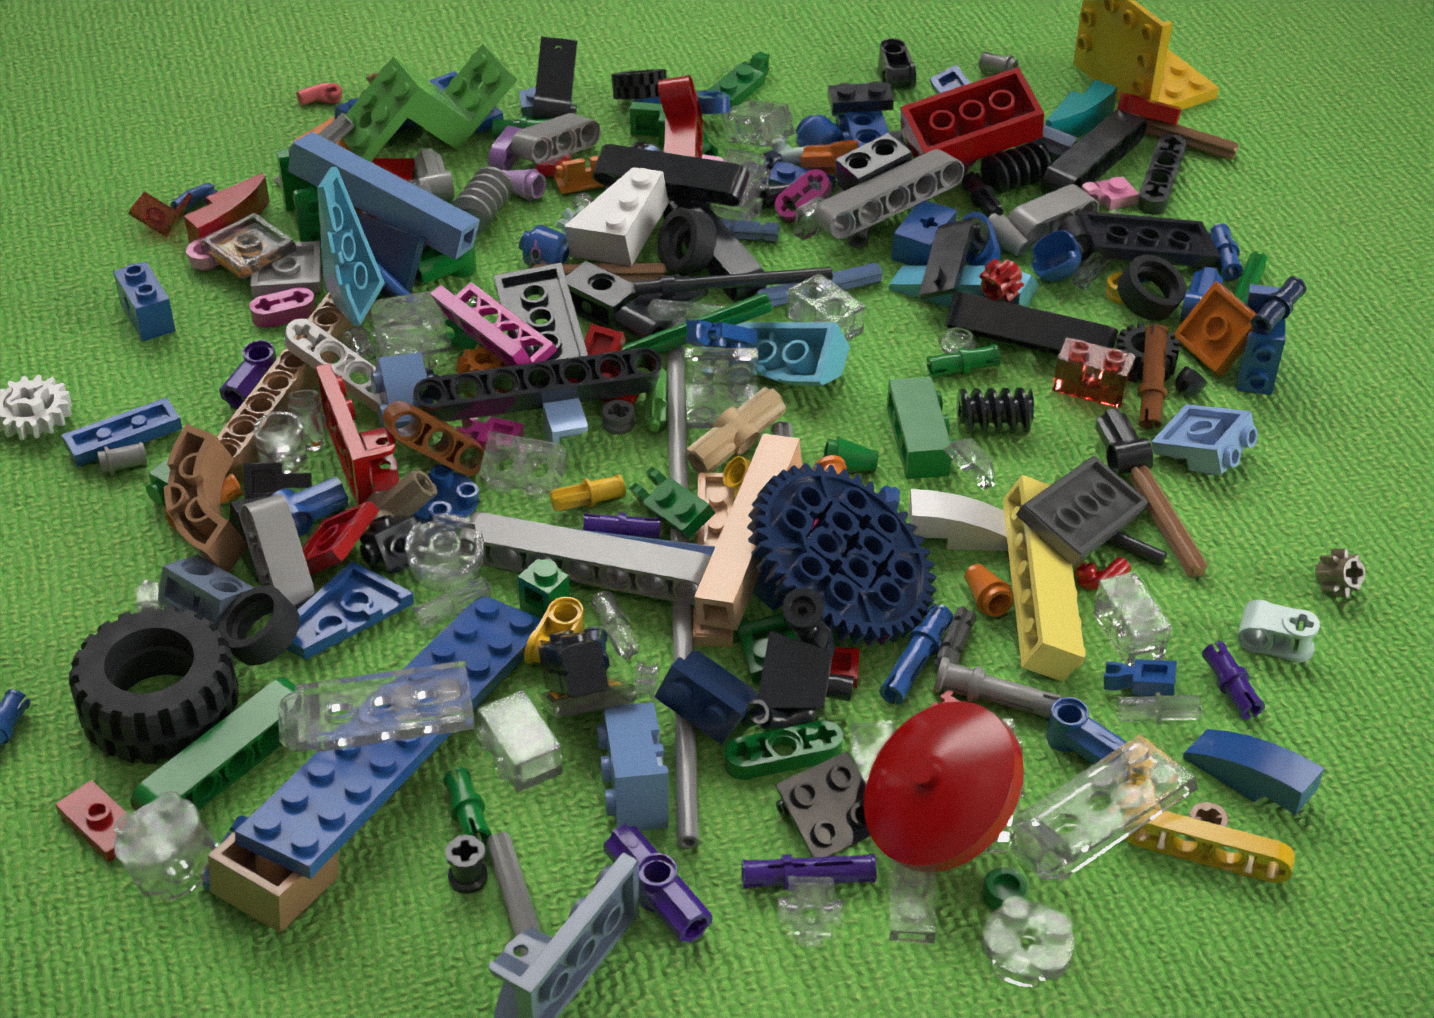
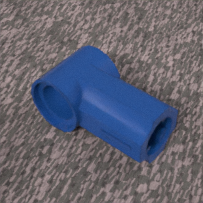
(1199, 286)
(314, 502)
(1075, 731)

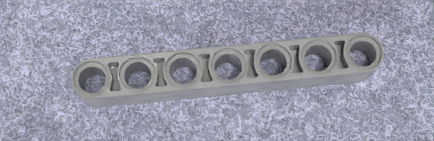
(593, 557)

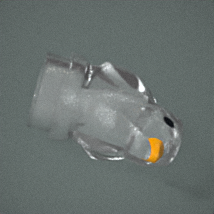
(307, 407)

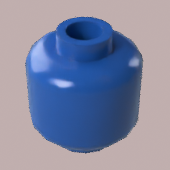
(817, 131)

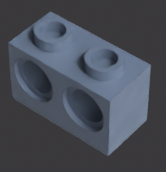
(199, 587)

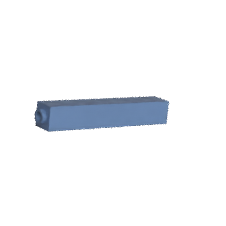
(386, 195)

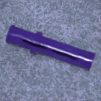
(776, 871)

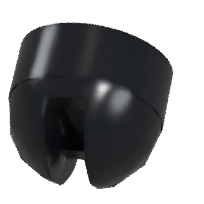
(1190, 381)

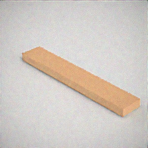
(721, 498)

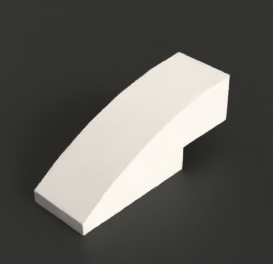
(959, 519)

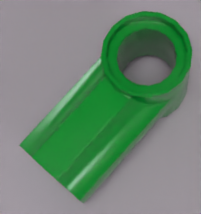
(436, 265)

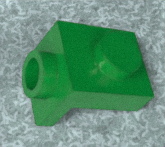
(647, 120)

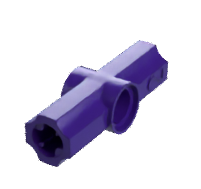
(660, 885)

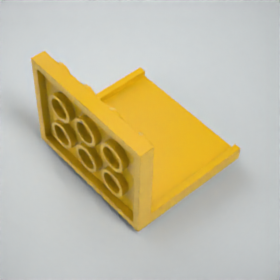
(1129, 49)

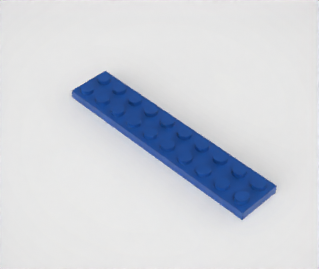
(346, 786)

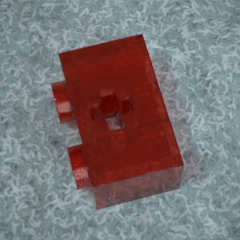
(1093, 372)

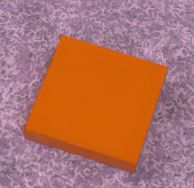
(1217, 329)

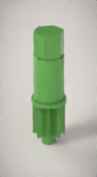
(655, 404)

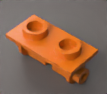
(574, 177)

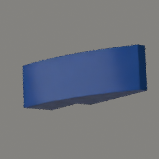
(1256, 767)

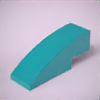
(1084, 111)

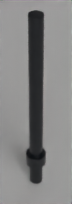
(669, 285)

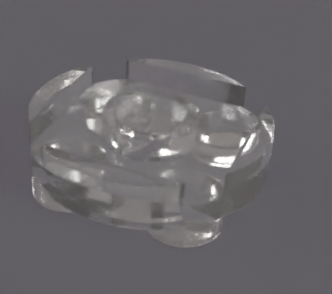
(1031, 920)

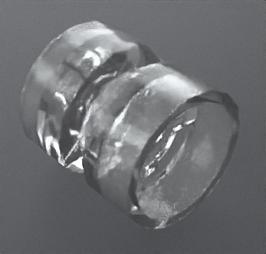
(281, 439)

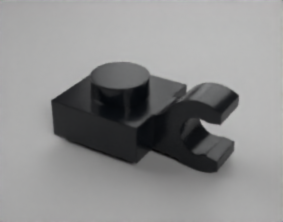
(268, 478)

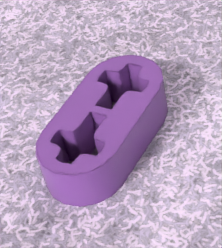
(501, 151)

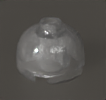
(445, 552)

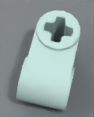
(1274, 630)

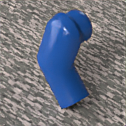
(199, 193)

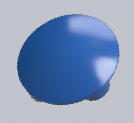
(454, 495)

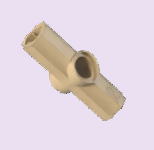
(735, 431)

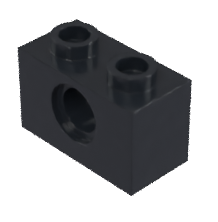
(598, 293)

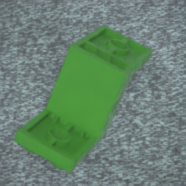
(447, 114)

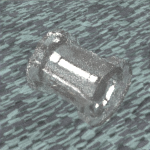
(361, 344)

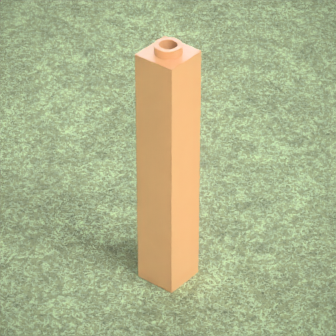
(732, 568)

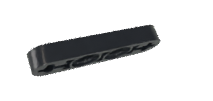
(1161, 173)

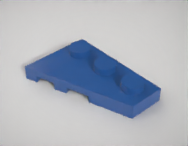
(345, 607)

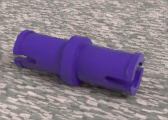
(623, 525)
(1233, 680)

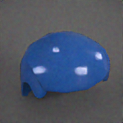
(1056, 256)

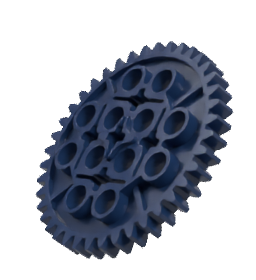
(845, 548)

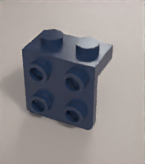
(706, 695)

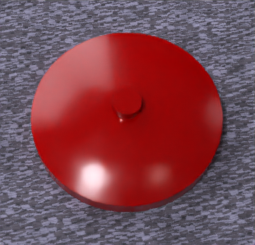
(943, 787)

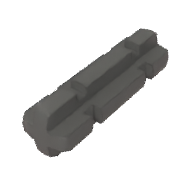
(956, 636)

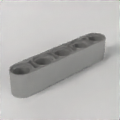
(888, 194)

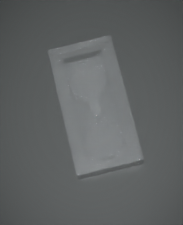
(911, 905)

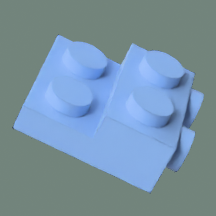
(1207, 437)

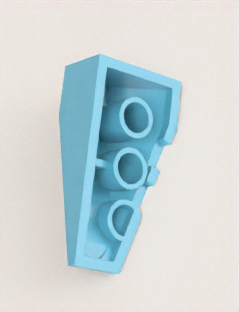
(346, 256)
(909, 281)
(799, 351)

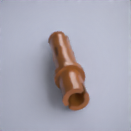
(1152, 389)

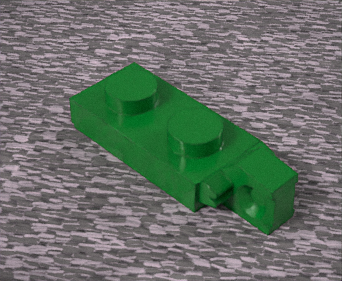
(744, 79)

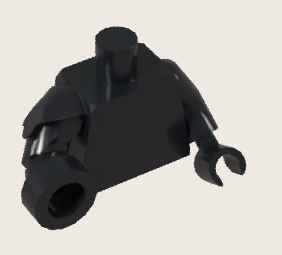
(798, 671)

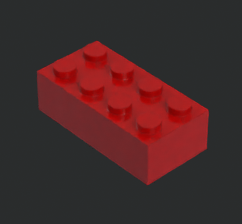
(974, 118)

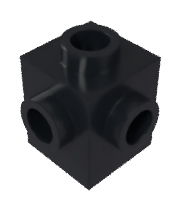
(385, 543)

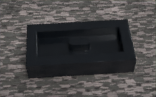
(860, 97)

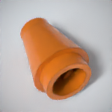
(989, 591)

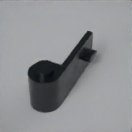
(555, 78)
(949, 255)
(634, 317)

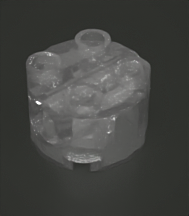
(165, 846)

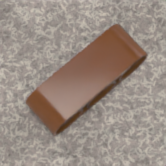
(420, 429)

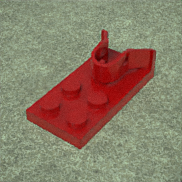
(357, 452)

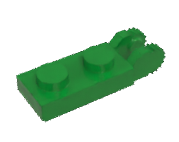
(673, 504)

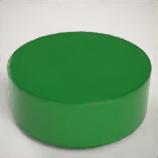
(1003, 884)

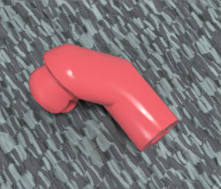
(324, 92)

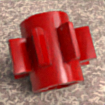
(1001, 280)

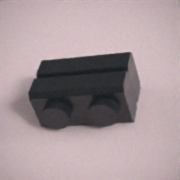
(572, 664)

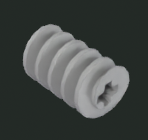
(485, 195)

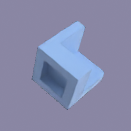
(563, 419)

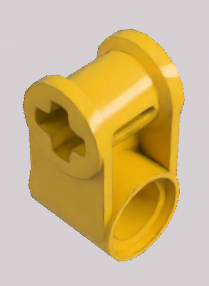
(561, 615)

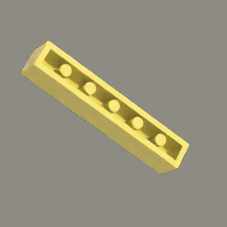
(1042, 593)

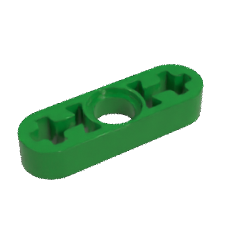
(774, 763)

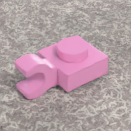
(1112, 193)

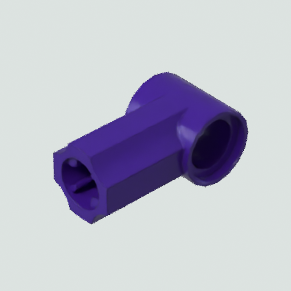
(257, 360)

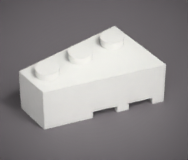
(619, 219)

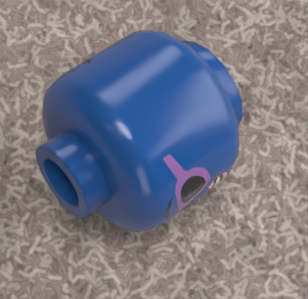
(544, 246)

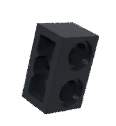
(870, 161)

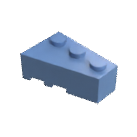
(634, 766)

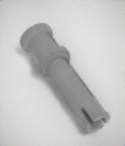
(978, 685)

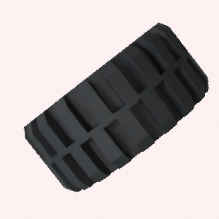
(145, 647)

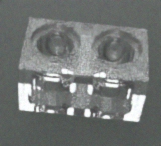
(758, 123)
(823, 301)
(526, 456)
(1131, 618)

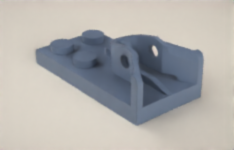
(558, 967)

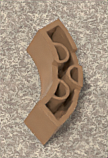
(194, 494)

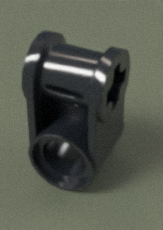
(896, 64)

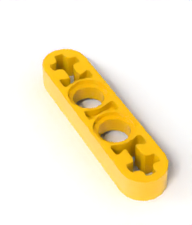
(1271, 861)

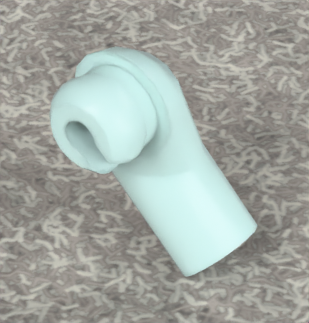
(789, 154)

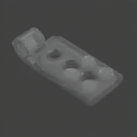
(309, 721)
(1096, 831)

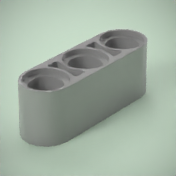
(555, 138)
(1048, 211)
(277, 548)

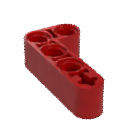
(682, 116)

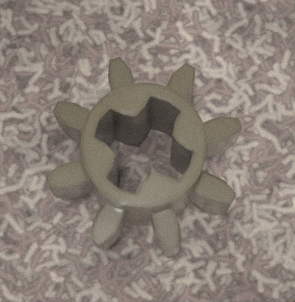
(1340, 572)

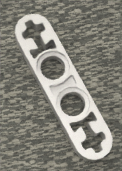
(348, 363)

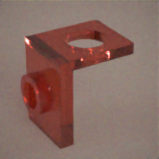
(157, 214)

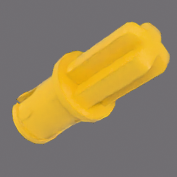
(588, 493)

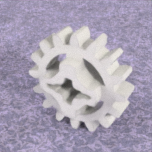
(33, 407)

